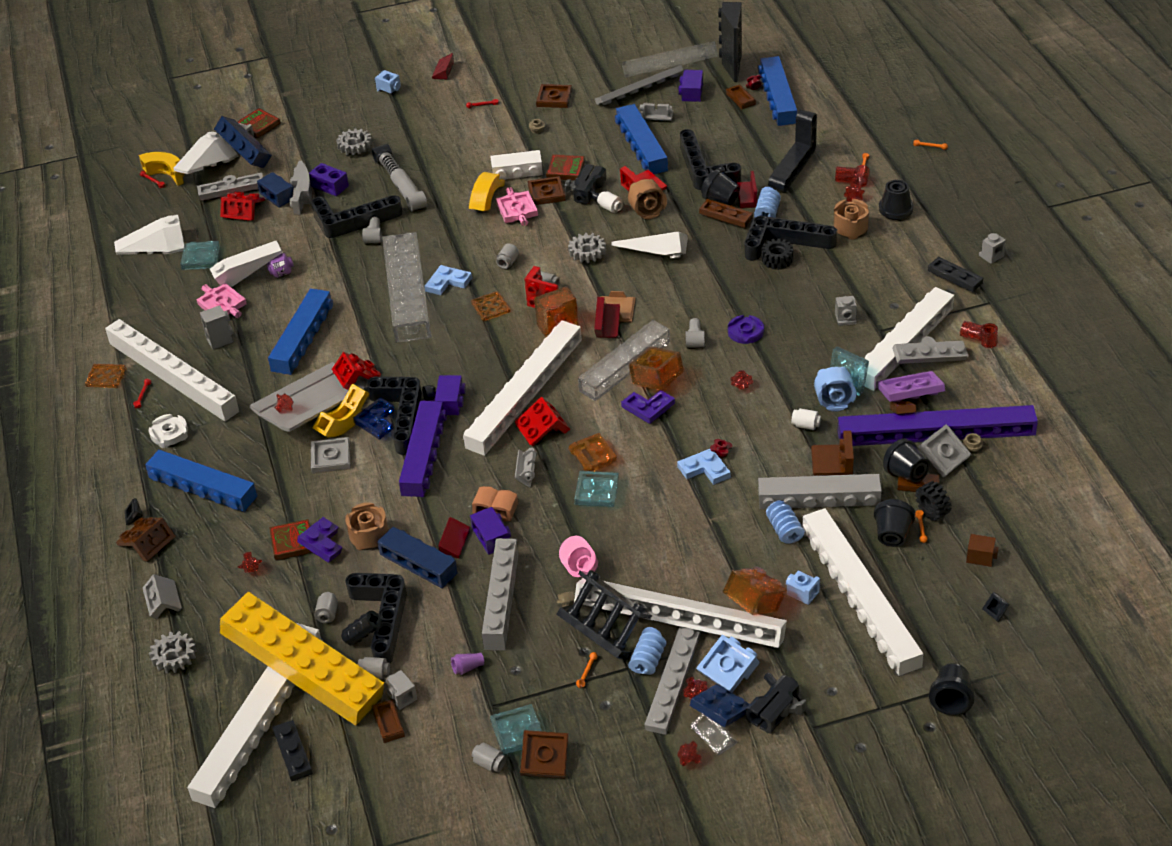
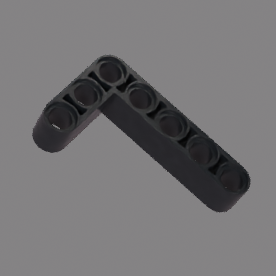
(798, 154)
(695, 162)
(354, 218)
(792, 231)
(408, 394)
(392, 593)

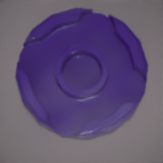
(745, 329)

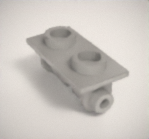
(663, 112)
(525, 466)

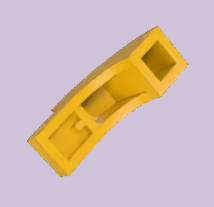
(161, 163)
(484, 190)
(341, 419)

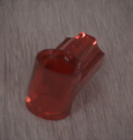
(853, 175)
(985, 333)

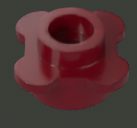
(754, 82)
(721, 447)

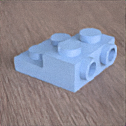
(728, 663)

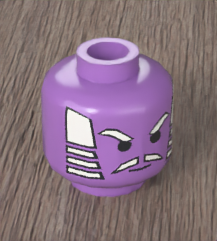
(280, 265)

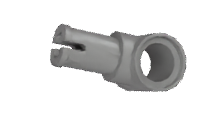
(372, 233)
(694, 335)

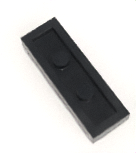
(955, 274)
(292, 750)

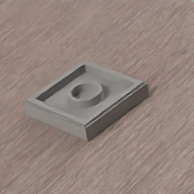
(944, 450)
(330, 455)

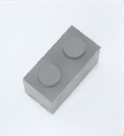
(216, 327)

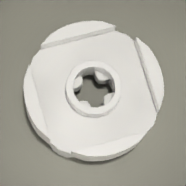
(177, 430)

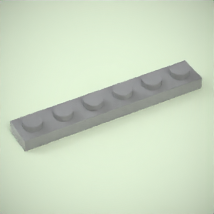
(633, 88)
(672, 680)

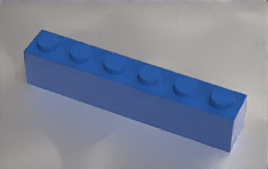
(777, 91)
(641, 139)
(300, 331)
(201, 480)

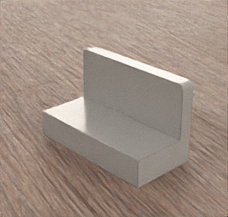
(161, 594)

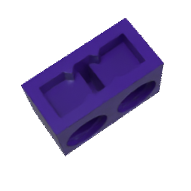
(328, 179)

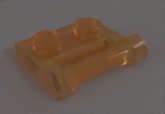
(597, 449)

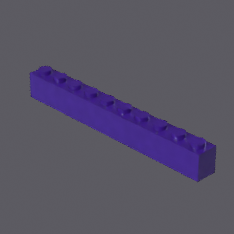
(919, 426)

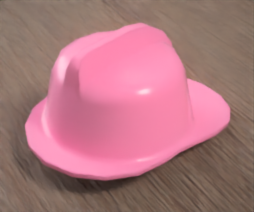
(577, 556)

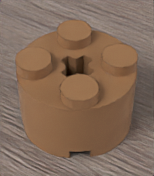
(647, 198)
(851, 218)
(366, 525)

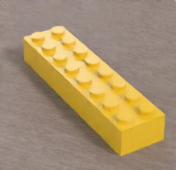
(301, 658)

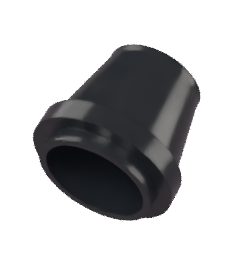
(720, 188)
(896, 200)
(906, 461)
(893, 521)
(952, 690)

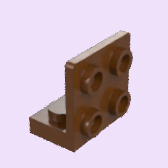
(833, 459)
(147, 536)

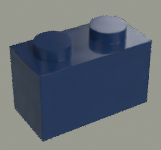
(275, 189)

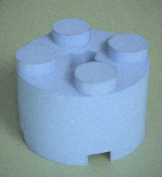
(834, 388)

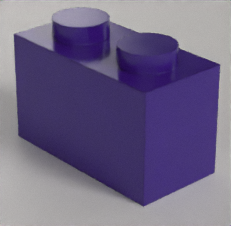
(691, 85)
(450, 393)
(489, 527)

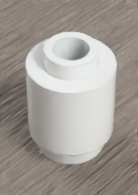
(610, 202)
(806, 419)

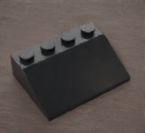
(731, 37)

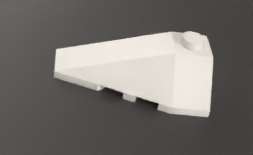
(206, 152)
(159, 236)
(666, 244)
(239, 266)

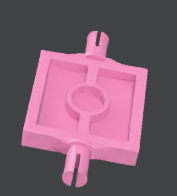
(516, 207)
(223, 296)

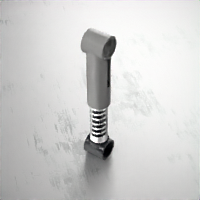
(414, 198)

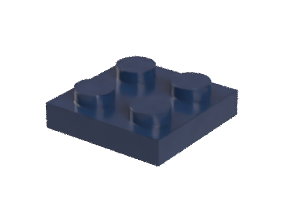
(720, 705)

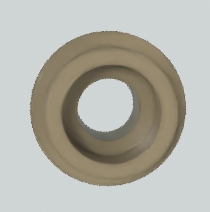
(536, 126)
(973, 442)
(566, 598)

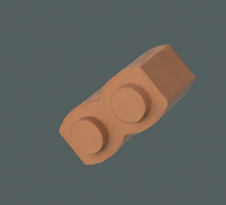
(501, 501)

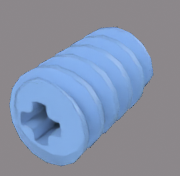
(767, 203)
(784, 522)
(647, 652)

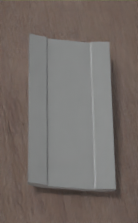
(310, 394)

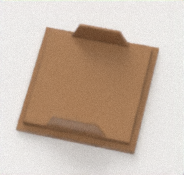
(626, 304)

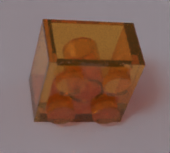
(554, 307)
(656, 368)
(755, 590)

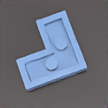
(447, 276)
(707, 463)

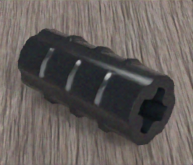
(361, 628)

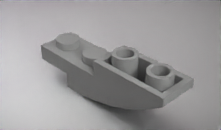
(302, 188)

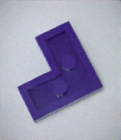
(648, 409)
(318, 539)

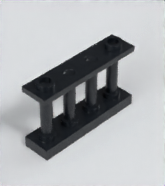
(587, 625)

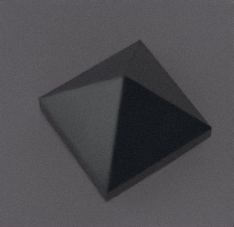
(132, 512)
(995, 606)

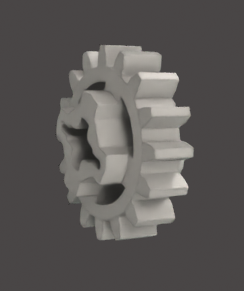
(354, 141)
(588, 247)
(172, 652)

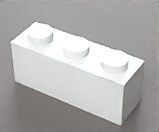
(517, 165)

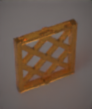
(475, 302)
(105, 384)

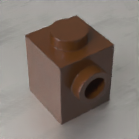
(981, 550)

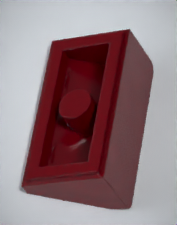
(443, 67)
(453, 538)

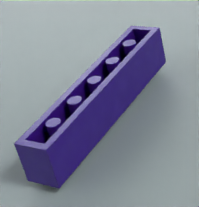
(422, 449)

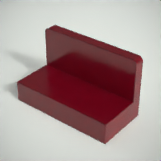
(748, 193)
(606, 319)

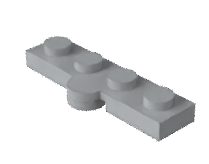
(228, 185)
(930, 351)

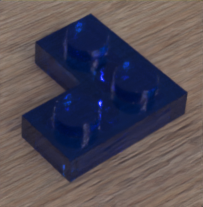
(373, 419)

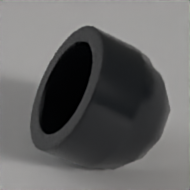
(429, 392)

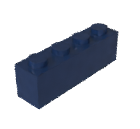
(242, 142)
(417, 557)

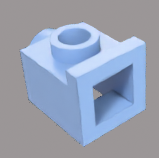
(387, 82)
(802, 587)

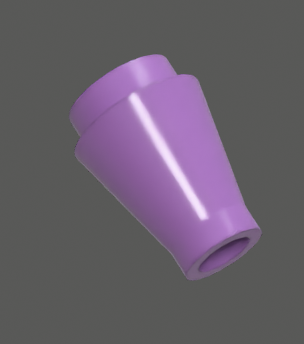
(466, 662)

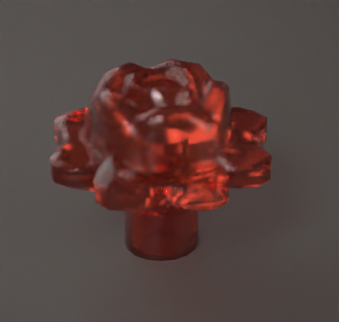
(854, 192)
(741, 380)
(284, 402)
(249, 563)
(694, 687)
(688, 753)

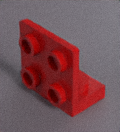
(628, 177)
(239, 206)
(535, 286)
(350, 367)
(540, 420)

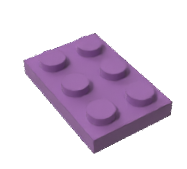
(911, 386)

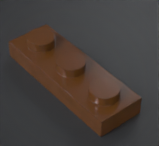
(726, 213)

